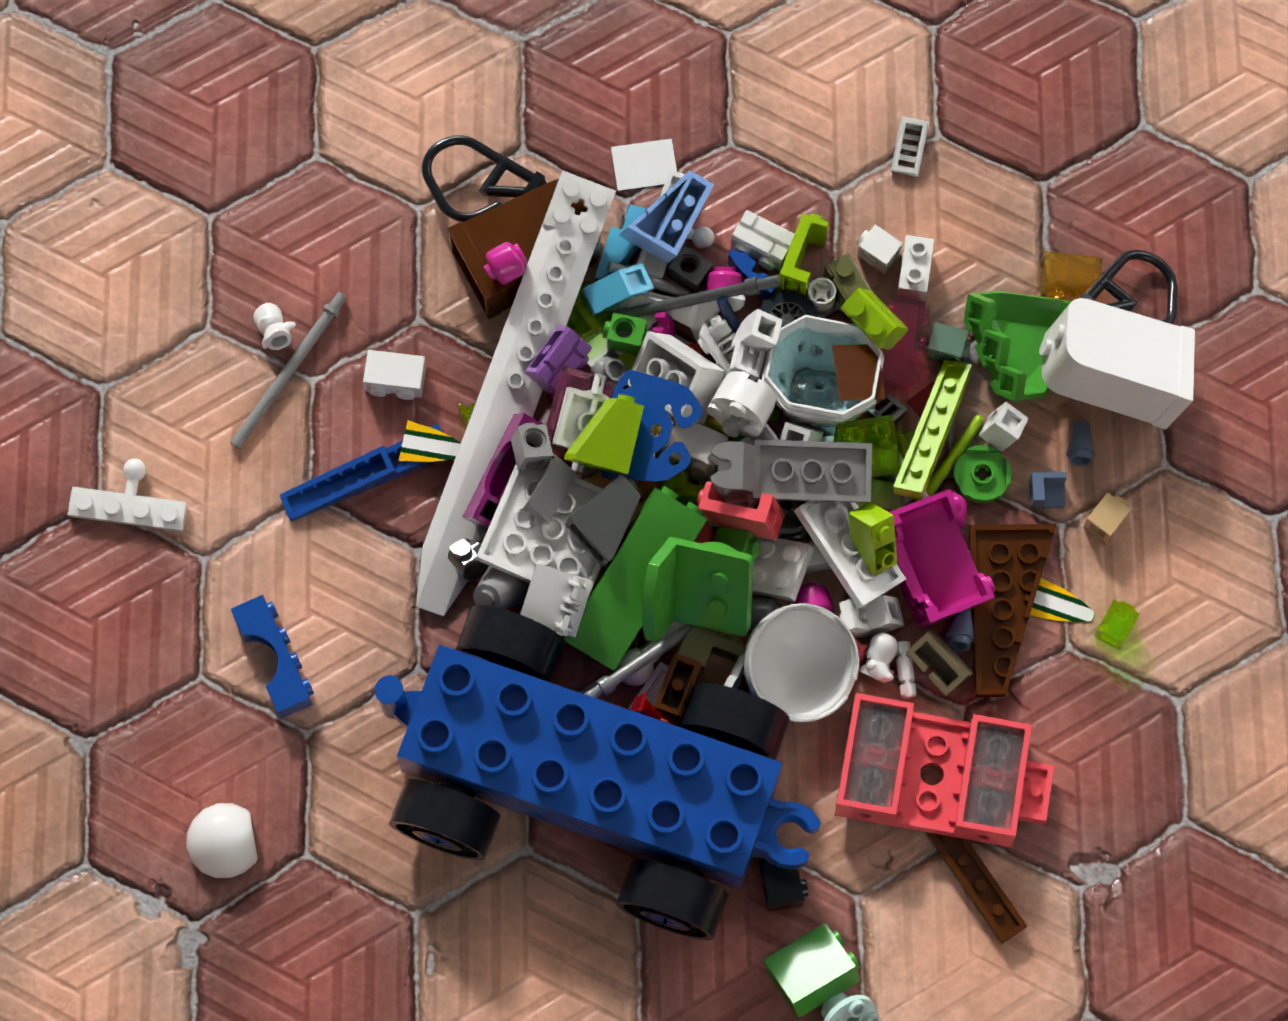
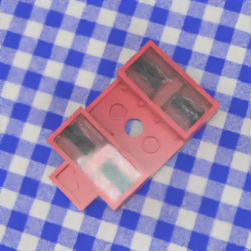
(982, 764)

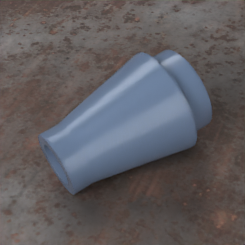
(1080, 446)
(960, 632)

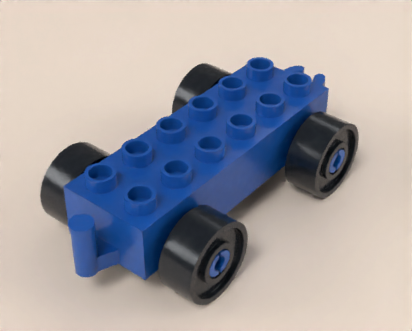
(661, 790)

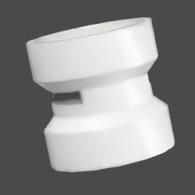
(822, 290)

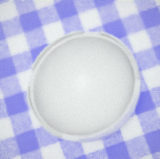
(802, 661)

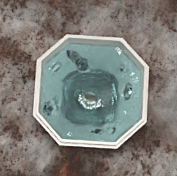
(805, 375)

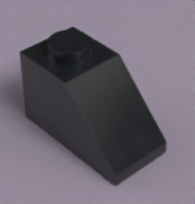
(782, 886)

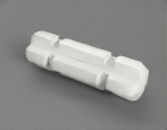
(905, 671)

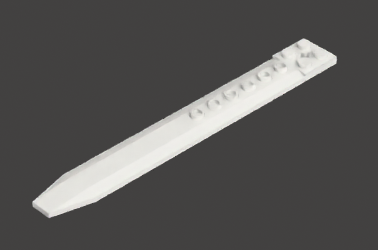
(540, 305)

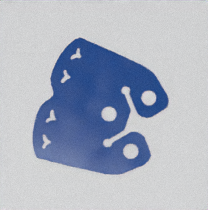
(655, 395)

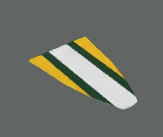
(427, 444)
(1059, 604)

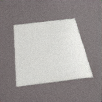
(643, 163)

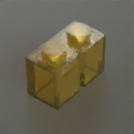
(1068, 274)

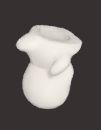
(270, 323)
(880, 655)

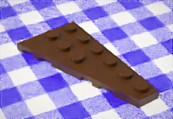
(1014, 561)

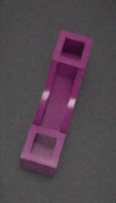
(496, 476)

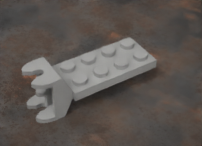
(794, 470)

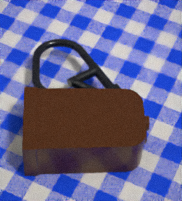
(497, 223)

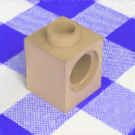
(1107, 517)

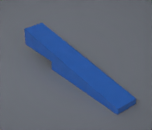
(349, 480)

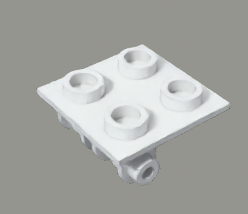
(711, 344)
(556, 599)

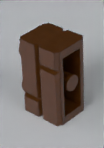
(678, 686)

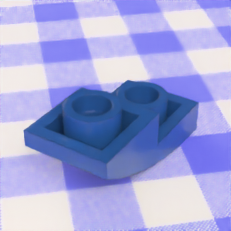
(746, 267)

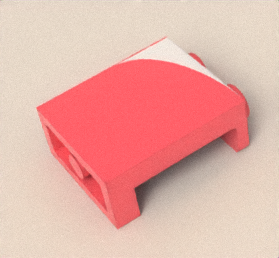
(761, 522)

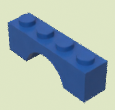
(286, 688)

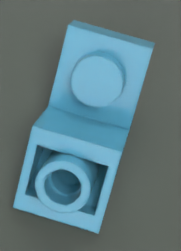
(616, 288)

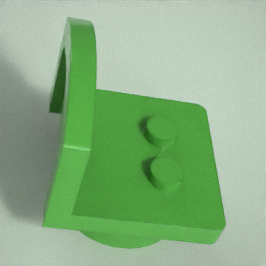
(699, 587)

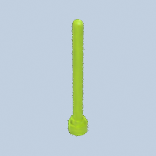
(954, 454)

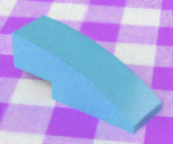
(616, 247)

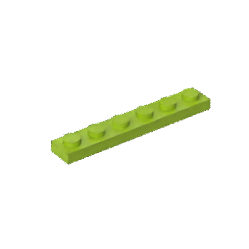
(932, 429)

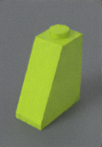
(609, 436)

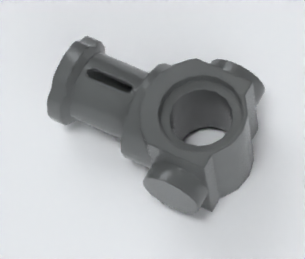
(463, 556)

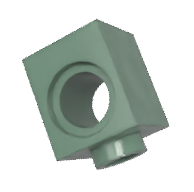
(948, 343)

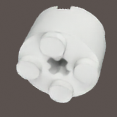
(742, 405)

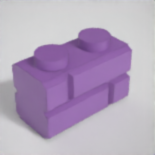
(560, 350)

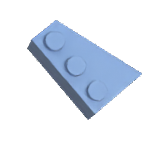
(670, 218)

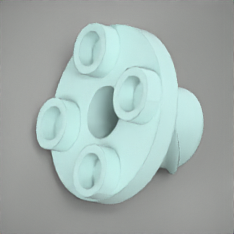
(849, 1008)

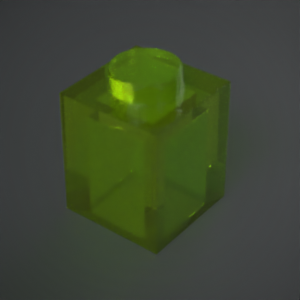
(1117, 624)

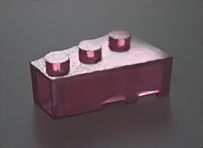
(900, 362)

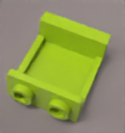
(810, 230)

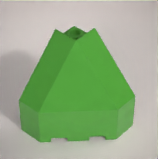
(1009, 339)

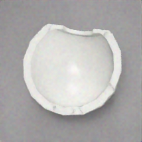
(222, 841)

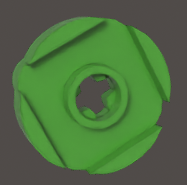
(994, 463)

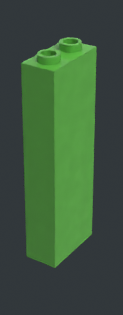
(615, 602)

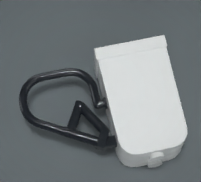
(1119, 356)

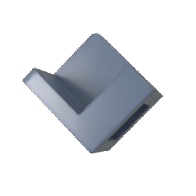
(1047, 490)

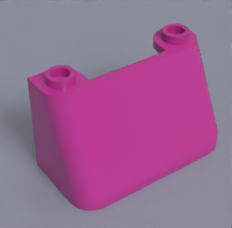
(937, 561)

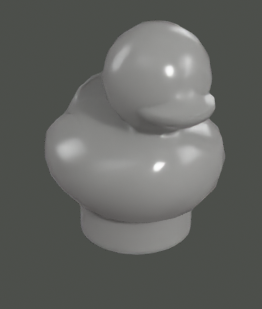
(609, 367)

